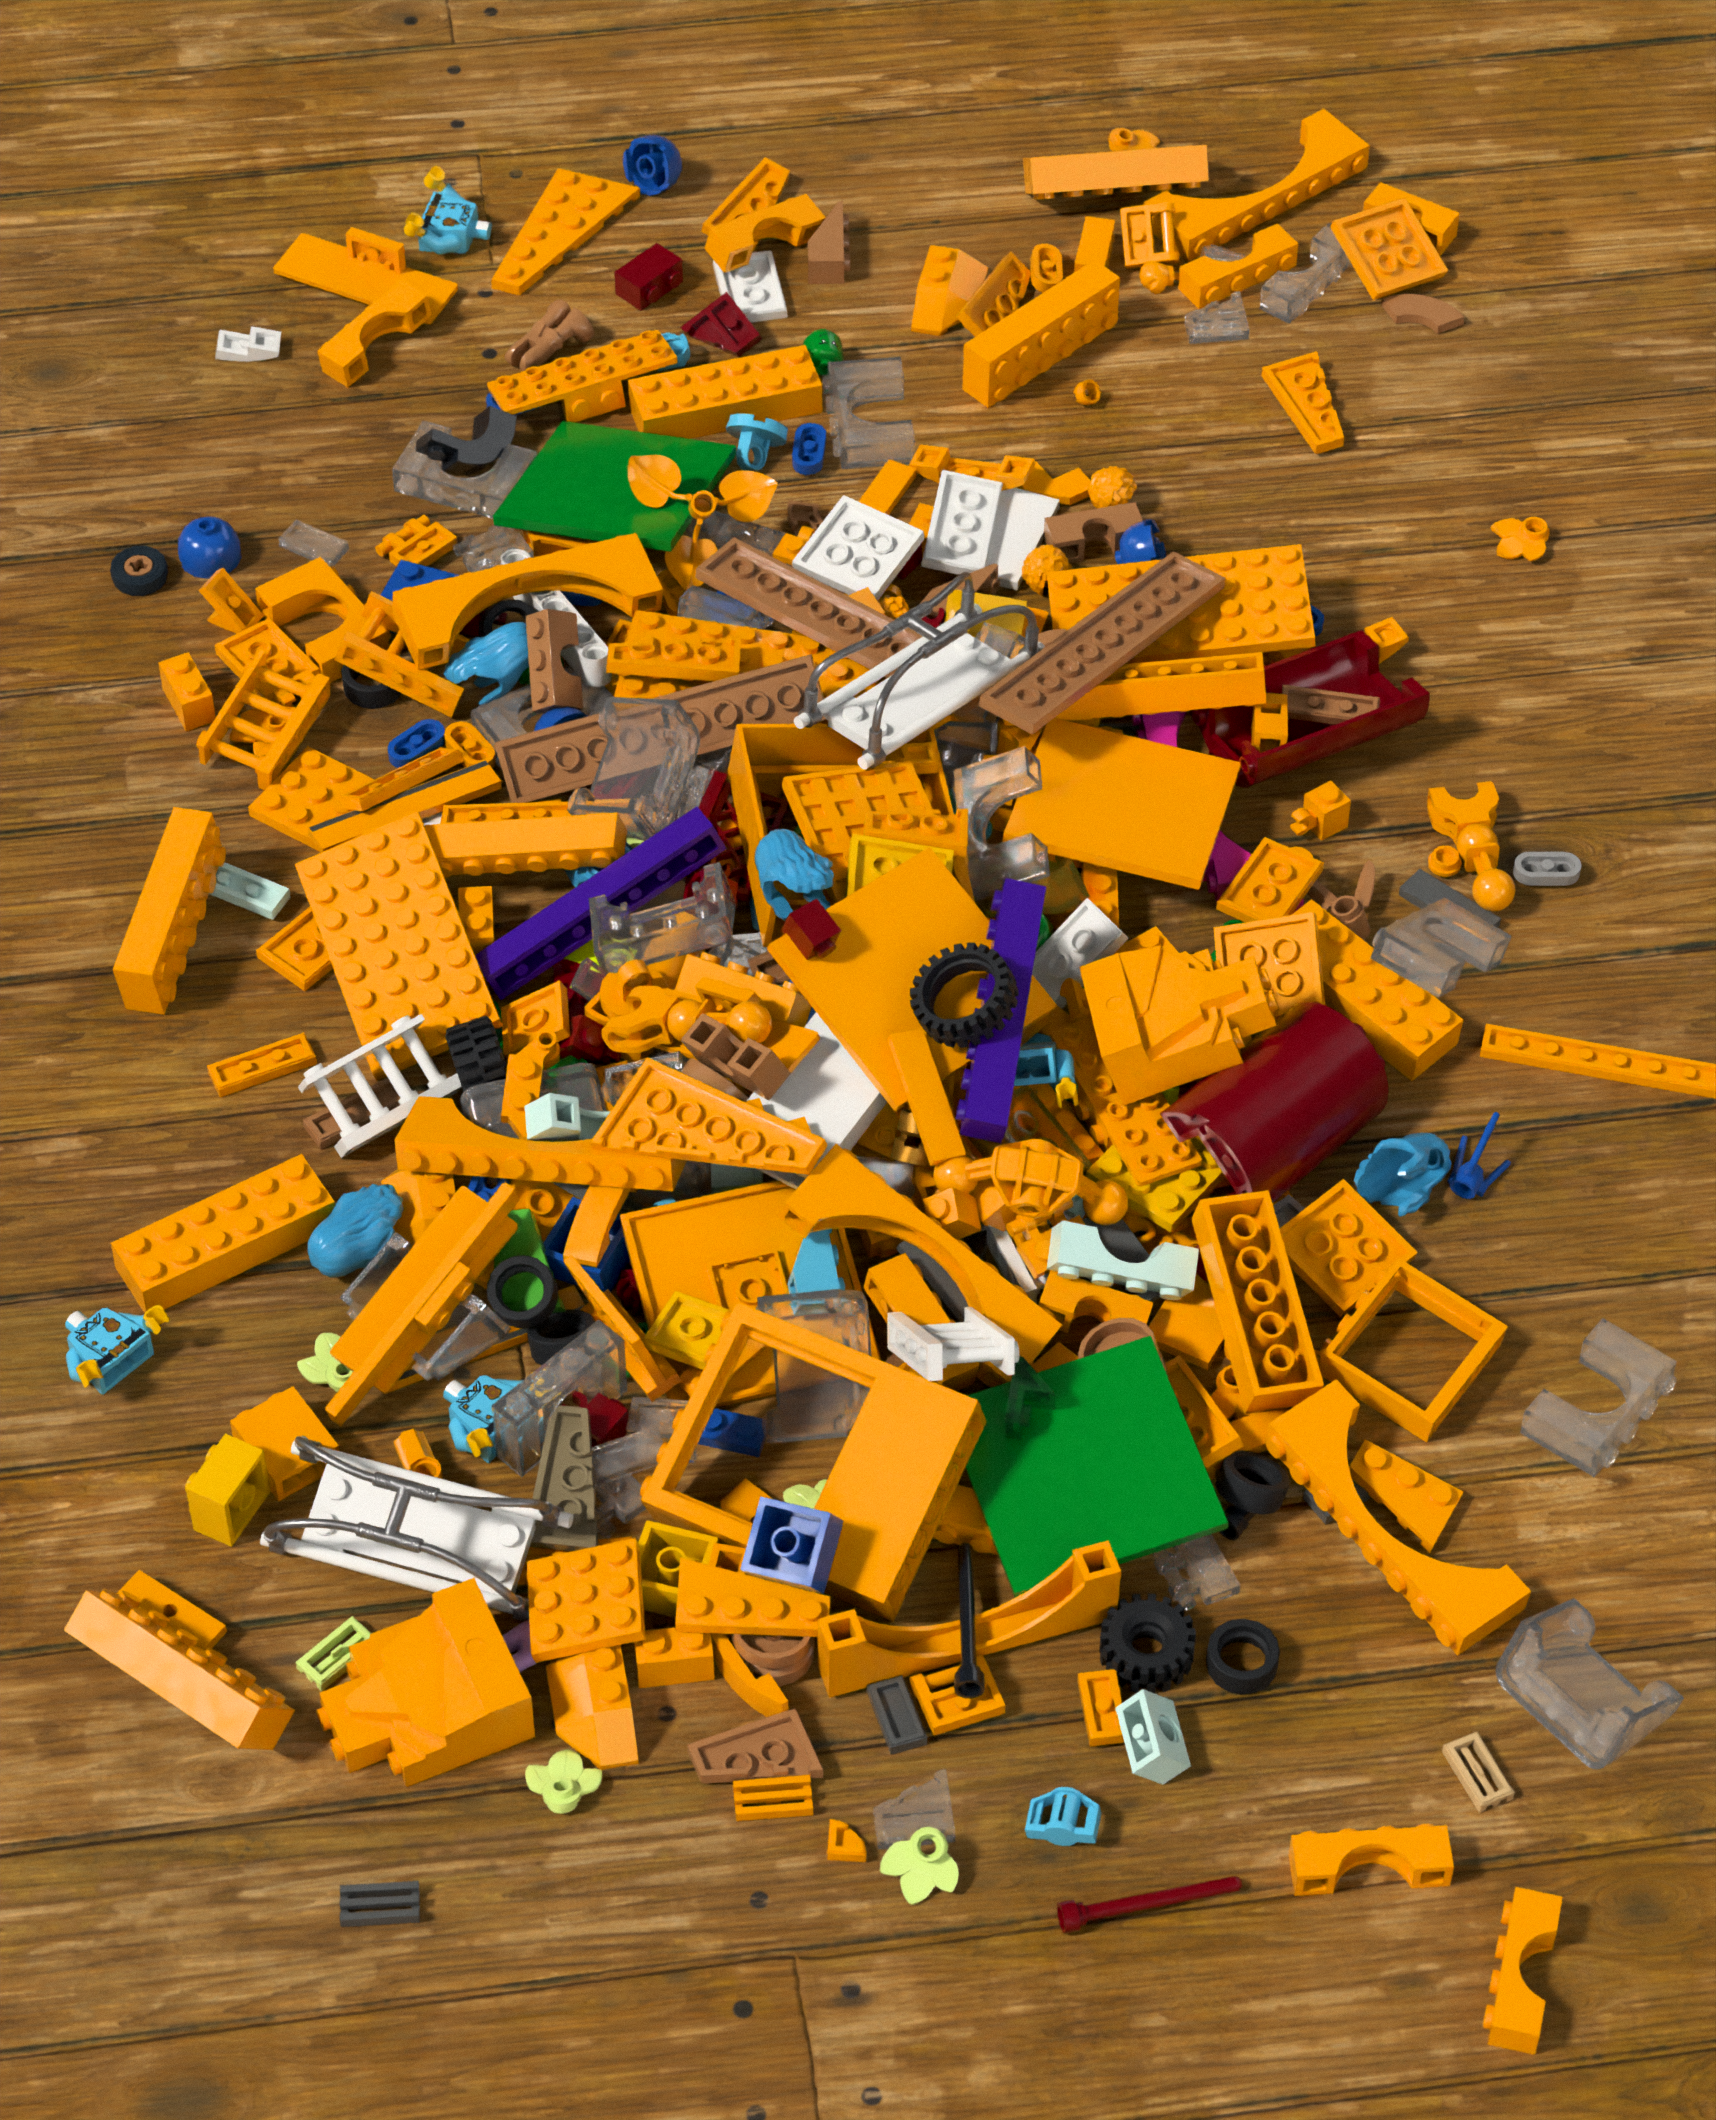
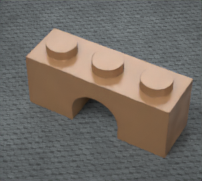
(1104, 524)
(550, 684)
(744, 1063)

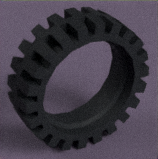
(944, 970)

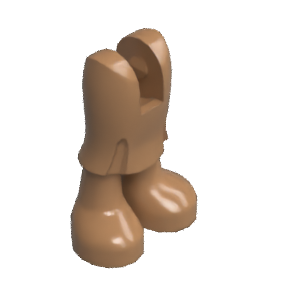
(543, 340)

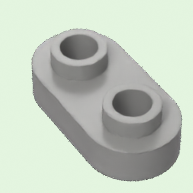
(1547, 868)

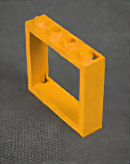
(1442, 1303)

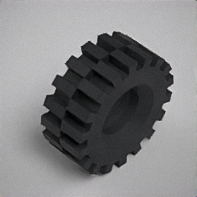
(1154, 1621)

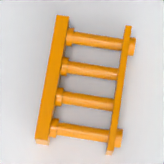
(392, 670)
(282, 743)

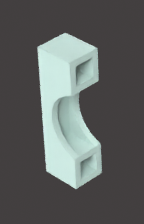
(561, 1119)
(1079, 1251)

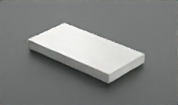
(961, 523)
(1018, 532)

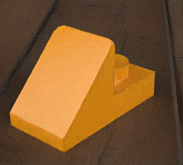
(231, 604)

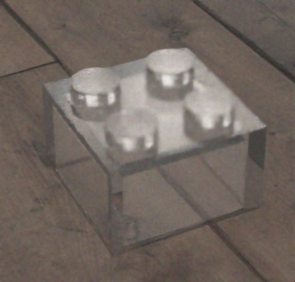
(964, 744)

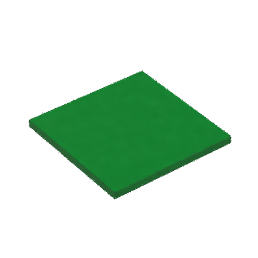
(584, 491)
(1094, 1469)

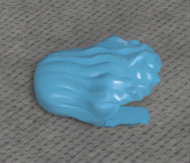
(494, 658)
(787, 858)
(1403, 1171)
(355, 1230)

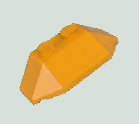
(945, 288)
(423, 1200)
(594, 1706)

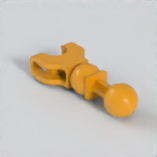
(1470, 827)
(665, 1018)

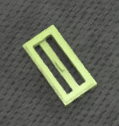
(336, 1656)

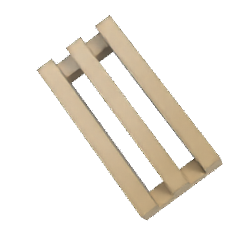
(1491, 1797)

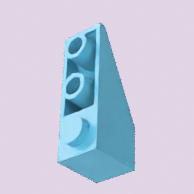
(815, 1265)

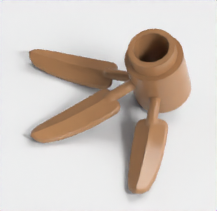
(1347, 908)

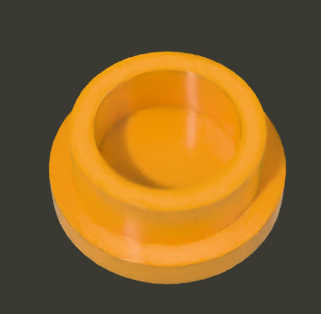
(1444, 861)

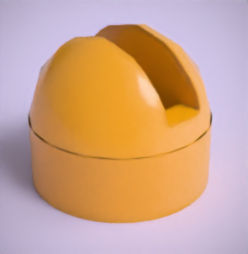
(1093, 390)

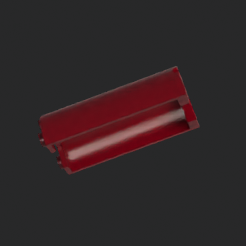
(1337, 666)
(1289, 1101)

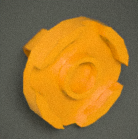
(618, 985)

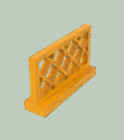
(647, 1368)

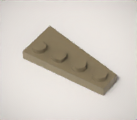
(567, 1481)

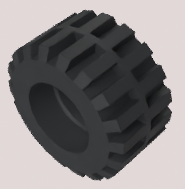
(476, 1052)

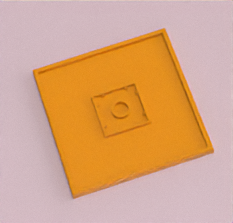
(1126, 803)
(883, 943)
(723, 1253)

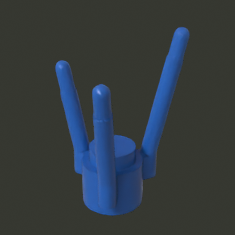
(1468, 1178)

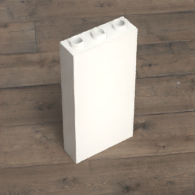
(830, 1095)

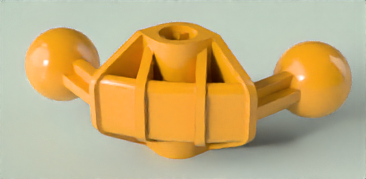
(1036, 1181)

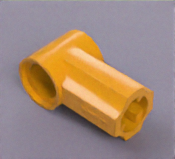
(416, 1453)

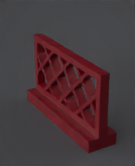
(712, 806)

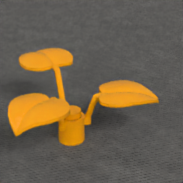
(744, 493)

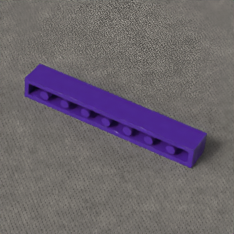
(567, 921)
(995, 1060)

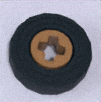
(150, 576)

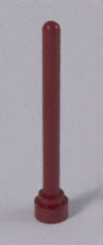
(1074, 1915)

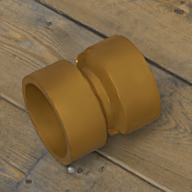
(904, 1147)

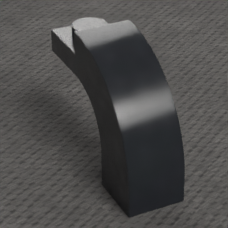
(460, 457)

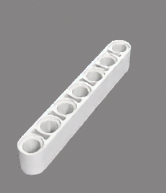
(591, 654)

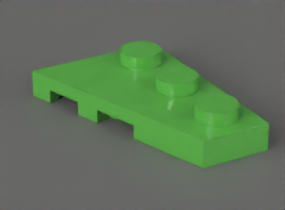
(524, 1289)

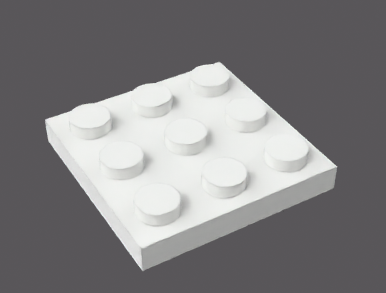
(858, 548)

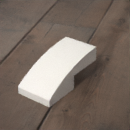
(257, 346)

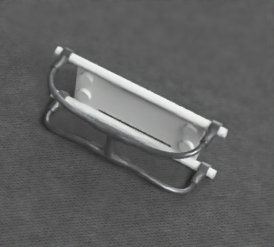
(932, 679)
(416, 1526)

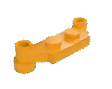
(525, 1078)

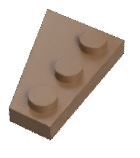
(757, 1751)

